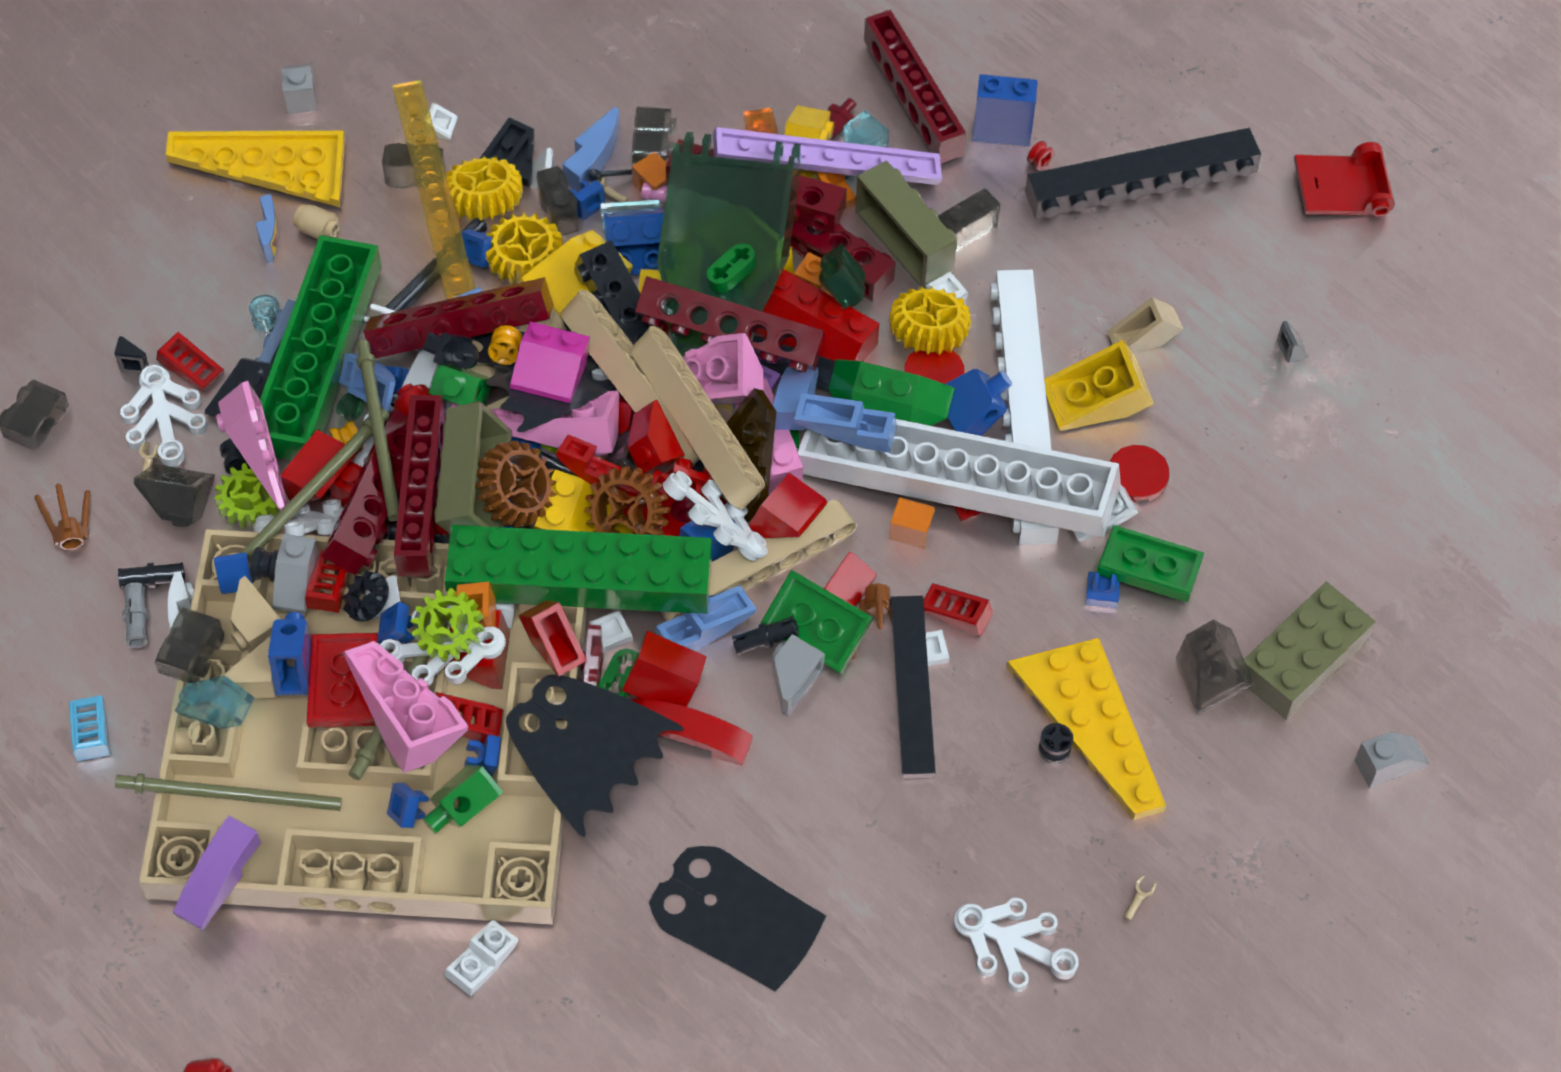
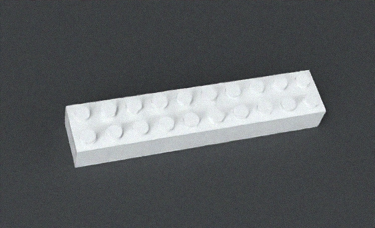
(975, 475)

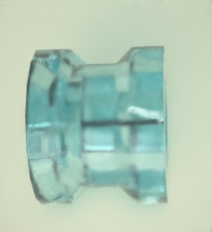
(261, 320)

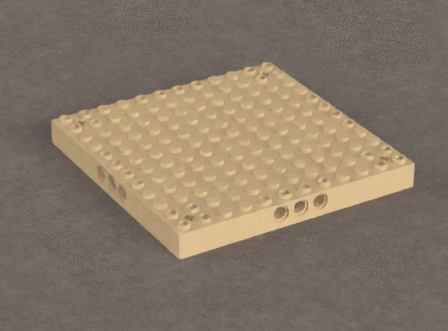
(357, 854)

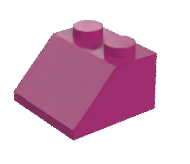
(550, 362)

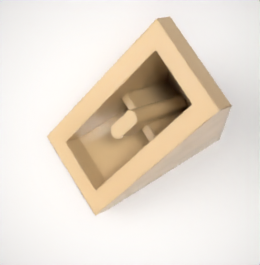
(254, 672)

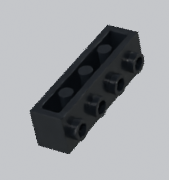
(613, 286)

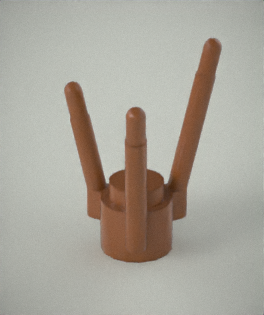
(69, 532)
(876, 603)

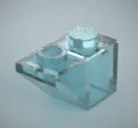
(867, 131)
(215, 702)

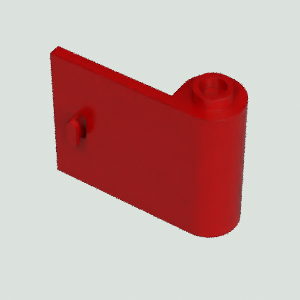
(1346, 183)

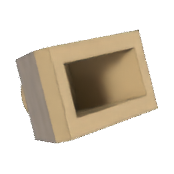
(1147, 326)
(251, 617)

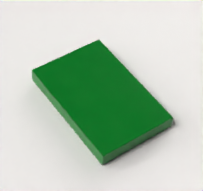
(1150, 563)
(822, 619)

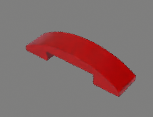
(580, 459)
(703, 731)

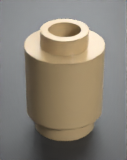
(316, 221)

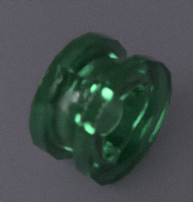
(350, 407)

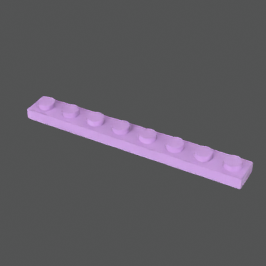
(827, 155)

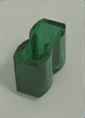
(842, 277)

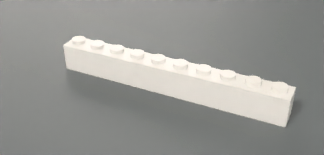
(1022, 362)

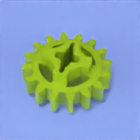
(243, 497)
(459, 615)

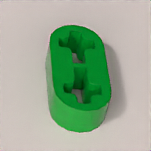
(731, 268)
(613, 671)

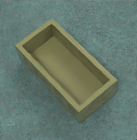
(905, 224)
(467, 436)
(1307, 649)

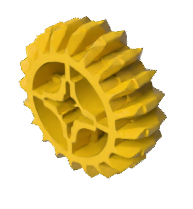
(484, 188)
(521, 245)
(929, 320)

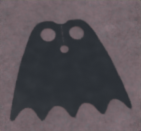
(537, 408)
(593, 751)

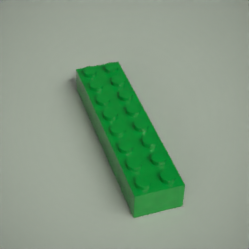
(314, 344)
(583, 568)

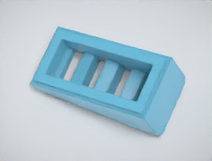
(92, 748)

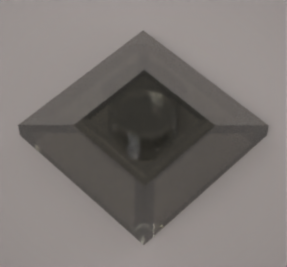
(175, 492)
(1212, 665)

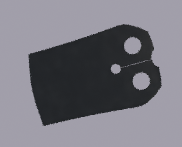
(748, 927)

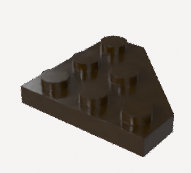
(755, 429)

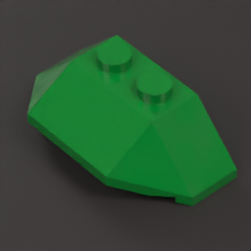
(891, 390)

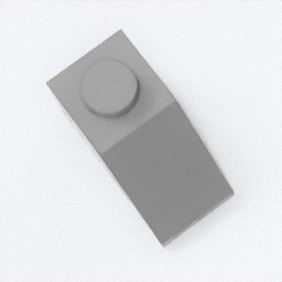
(299, 88)
(293, 572)
(795, 670)
(1389, 758)

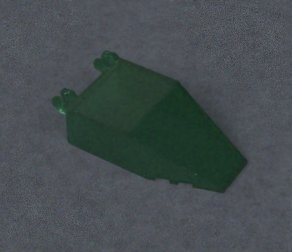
(720, 205)

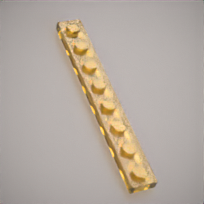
(433, 189)

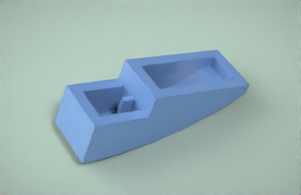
(592, 149)
(352, 378)
(788, 396)
(847, 421)
(699, 630)

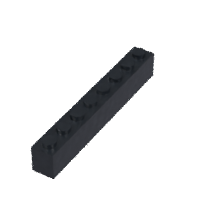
(1142, 173)

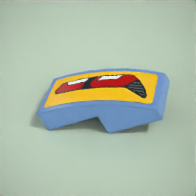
(268, 228)

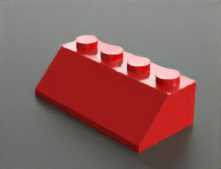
(847, 331)

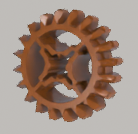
(530, 484)
(619, 499)

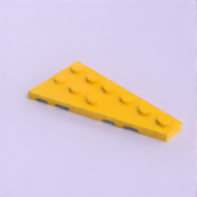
(284, 161)
(1082, 693)

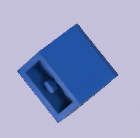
(636, 236)

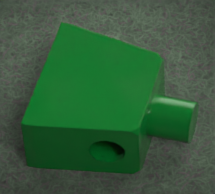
(459, 385)
(474, 792)

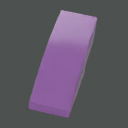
(216, 872)

